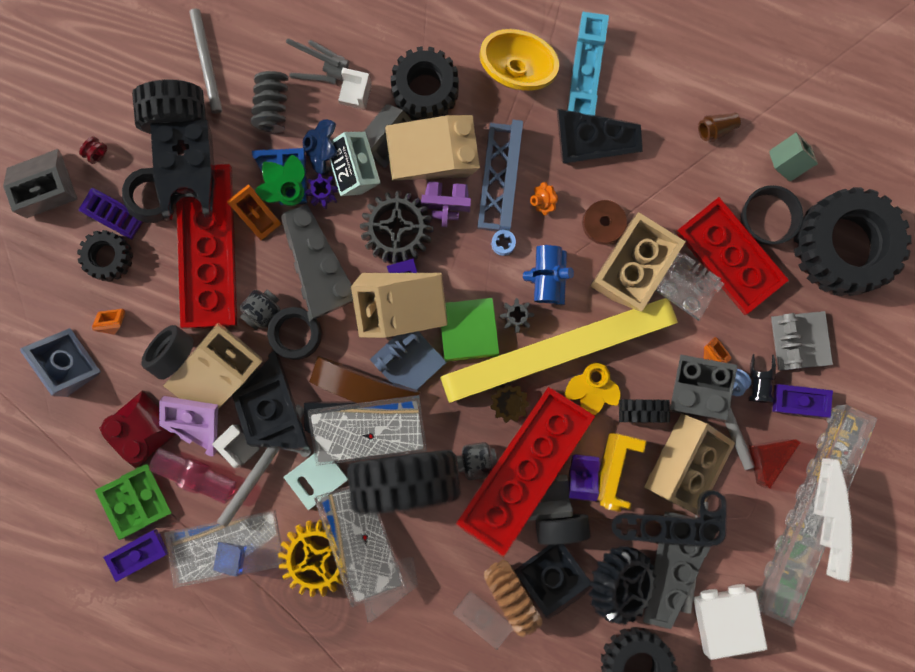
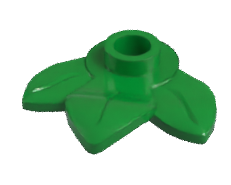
(280, 180)

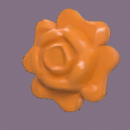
(544, 198)

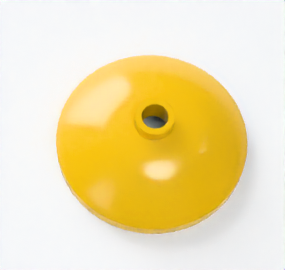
(519, 59)

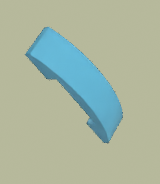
(587, 62)

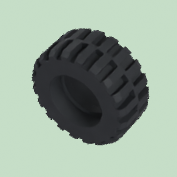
(879, 221)
(403, 482)

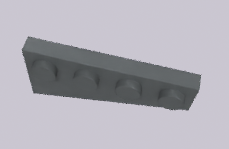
(675, 571)

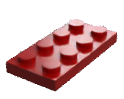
(733, 255)

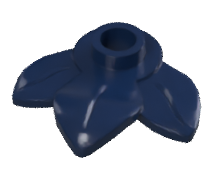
(319, 146)

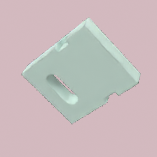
(321, 478)

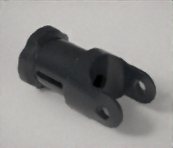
(762, 383)

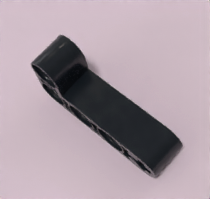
(668, 523)

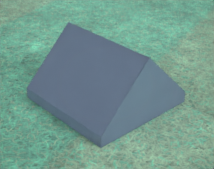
(61, 363)

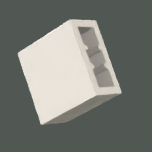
(729, 622)

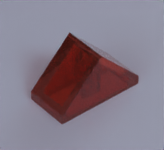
(771, 459)

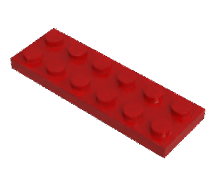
(207, 258)
(525, 472)

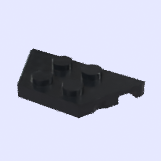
(269, 410)

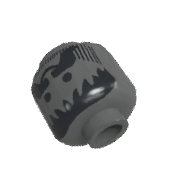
(259, 309)
(477, 460)

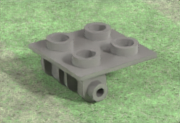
(801, 340)

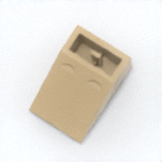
(398, 303)
(214, 368)

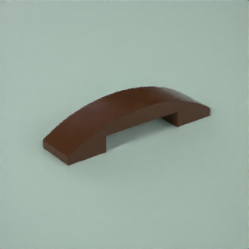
(355, 385)

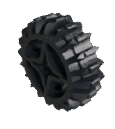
(622, 585)

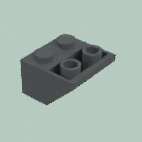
(38, 185)
(703, 388)

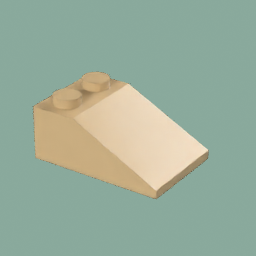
(433, 148)

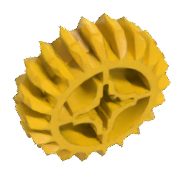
(309, 546)

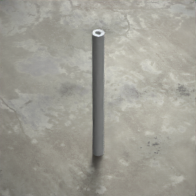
(250, 481)

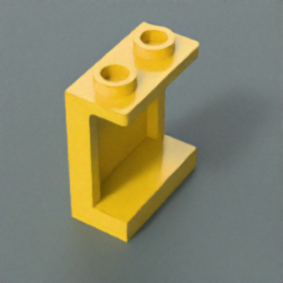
(612, 467)

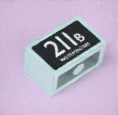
(354, 164)

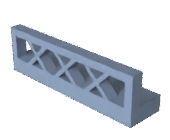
(510, 172)

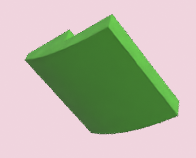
(470, 330)
(133, 501)

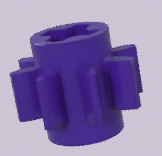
(322, 198)

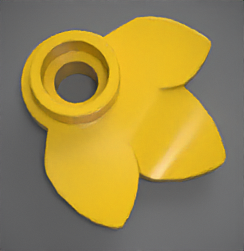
(591, 393)

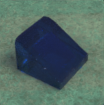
(229, 558)

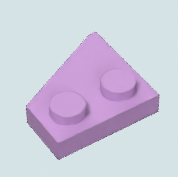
(191, 421)

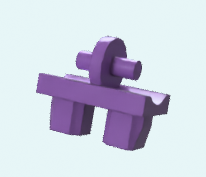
(458, 201)

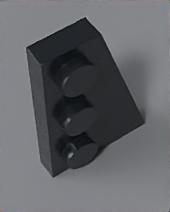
(595, 137)

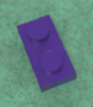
(802, 400)
(136, 555)

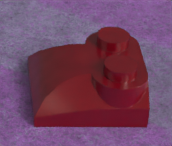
(136, 430)

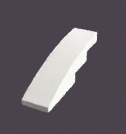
(834, 506)

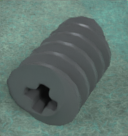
(267, 101)

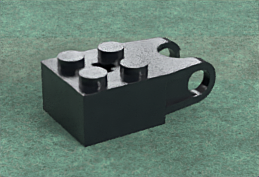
(186, 174)

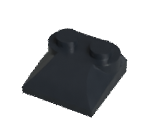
(553, 579)

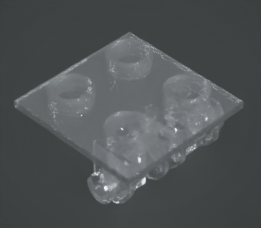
(688, 286)

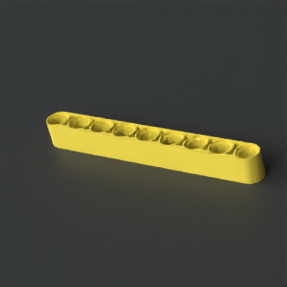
(558, 350)

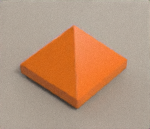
(108, 321)
(715, 351)

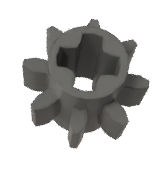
(522, 310)

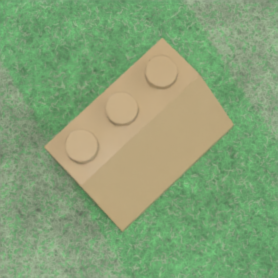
(637, 263)
(689, 463)

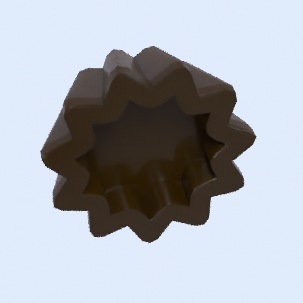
(509, 403)

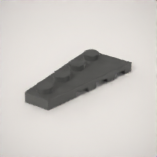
(319, 270)

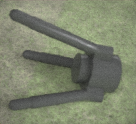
(332, 66)

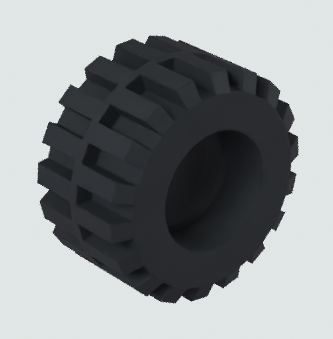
(420, 64)
(167, 102)
(637, 642)

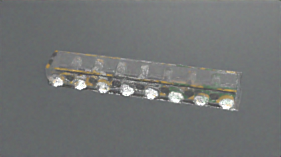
(799, 547)

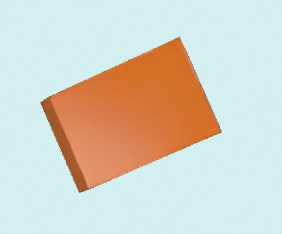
(254, 212)

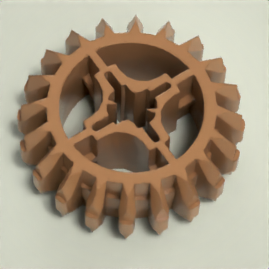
(512, 598)

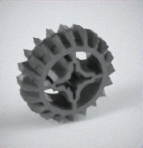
(397, 205)

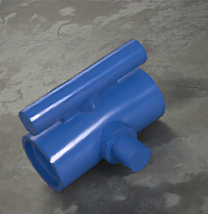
(549, 274)

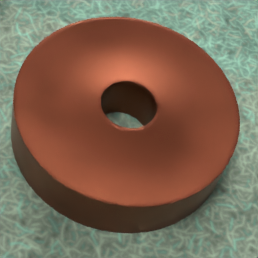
(610, 211)

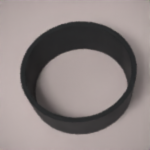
(792, 203)

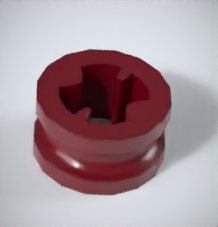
(93, 150)

